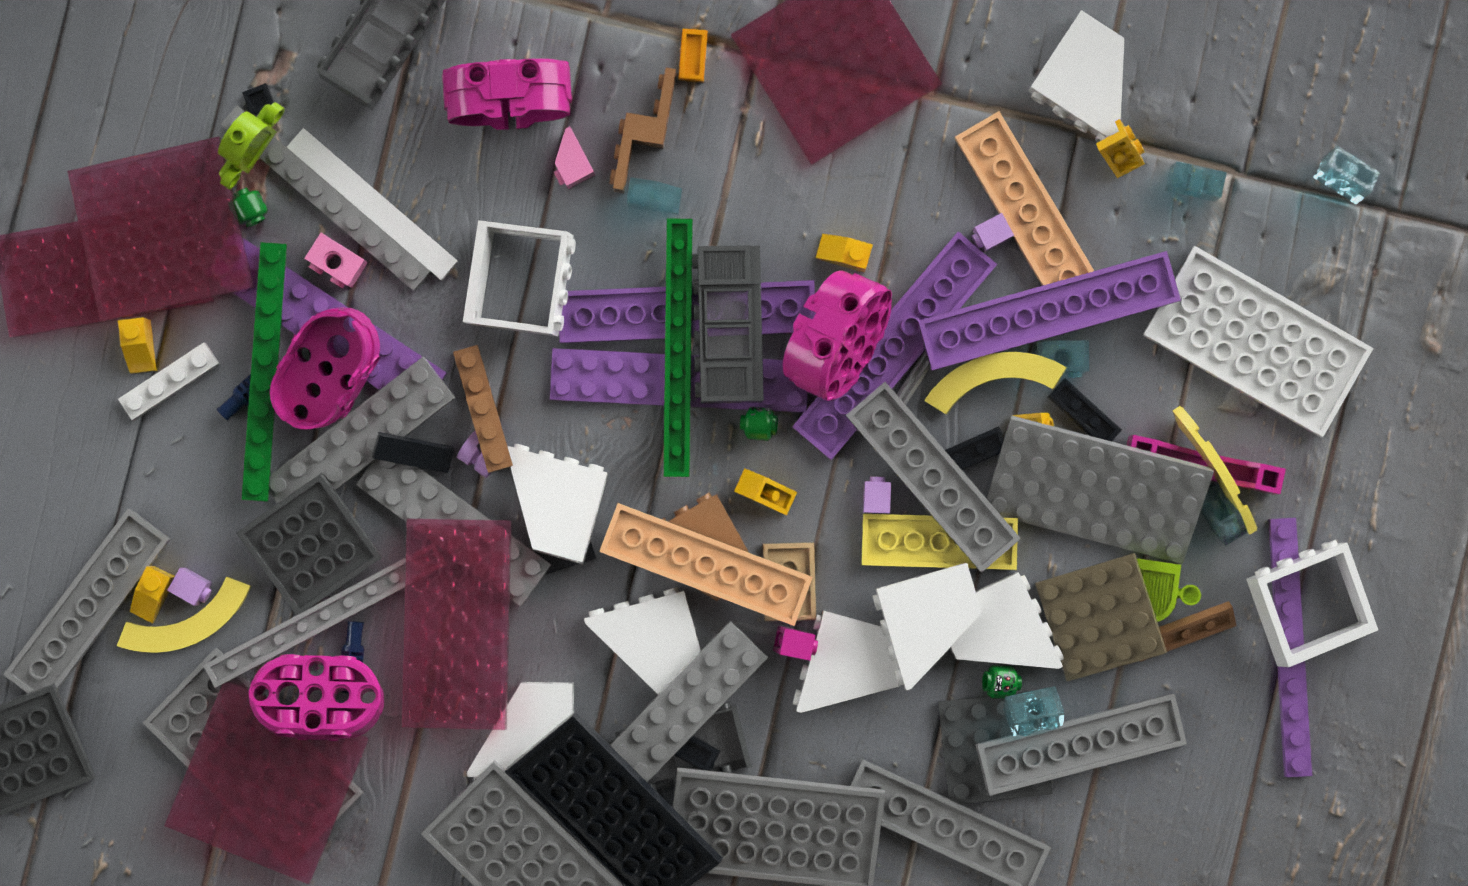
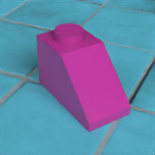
(795, 643)

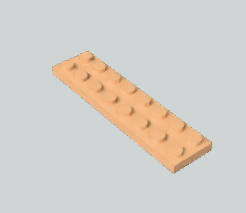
(1022, 200)
(706, 564)

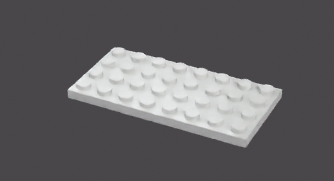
(1259, 342)

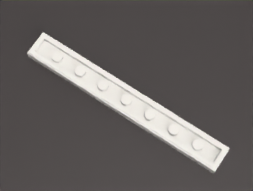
(372, 204)

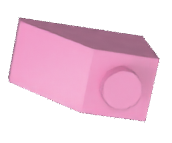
(571, 162)

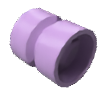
(471, 454)

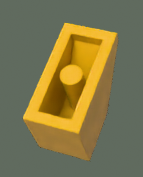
(844, 252)
(137, 344)
(765, 491)
(151, 593)

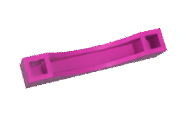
(1245, 473)

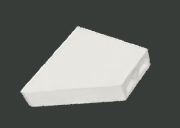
(1085, 77)
(557, 501)
(926, 618)
(1008, 628)
(650, 636)
(847, 665)
(530, 716)

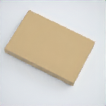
(799, 558)

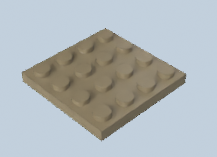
(1101, 617)

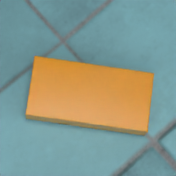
(693, 55)

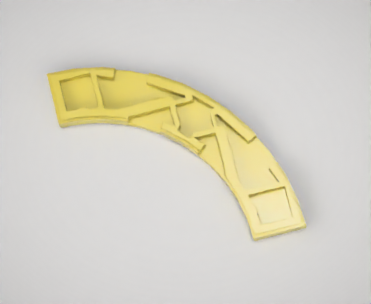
(992, 368)
(1213, 460)
(191, 630)

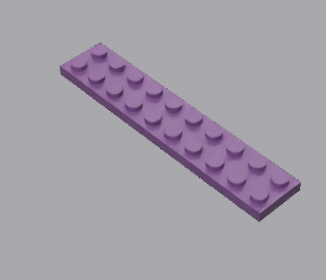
(938, 290)
(304, 300)
(1049, 310)
(641, 312)
(641, 381)

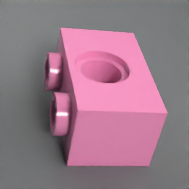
(326, 248)

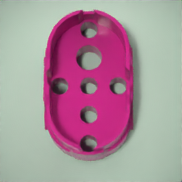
(489, 90)
(841, 338)
(296, 375)
(337, 719)

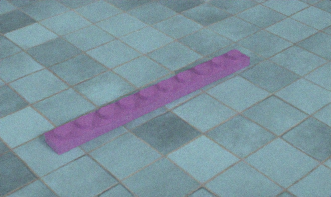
(1291, 679)

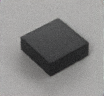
(257, 98)

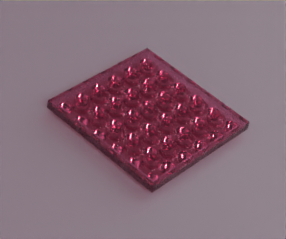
(835, 68)
(159, 230)
(264, 791)

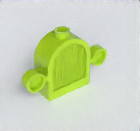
(246, 142)
(1163, 587)

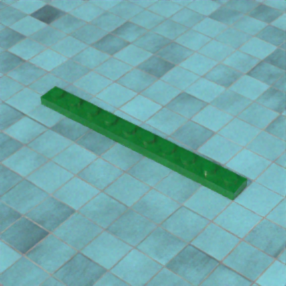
(678, 347)
(263, 368)

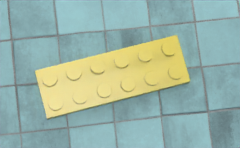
(919, 543)

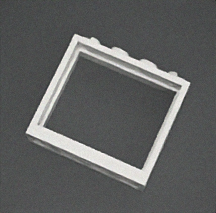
(479, 274)
(1258, 586)

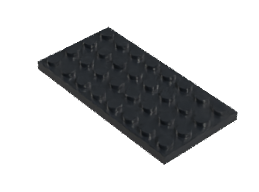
(611, 808)

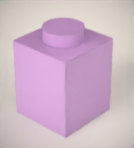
(991, 233)
(876, 496)
(190, 587)

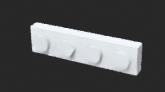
(168, 381)

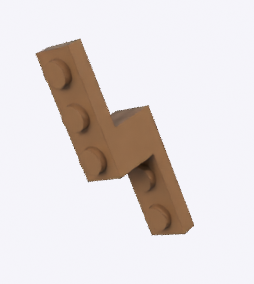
(643, 130)
(483, 409)

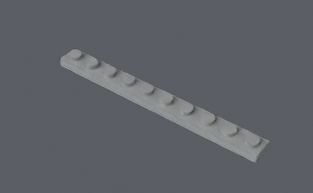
(340, 210)
(307, 624)

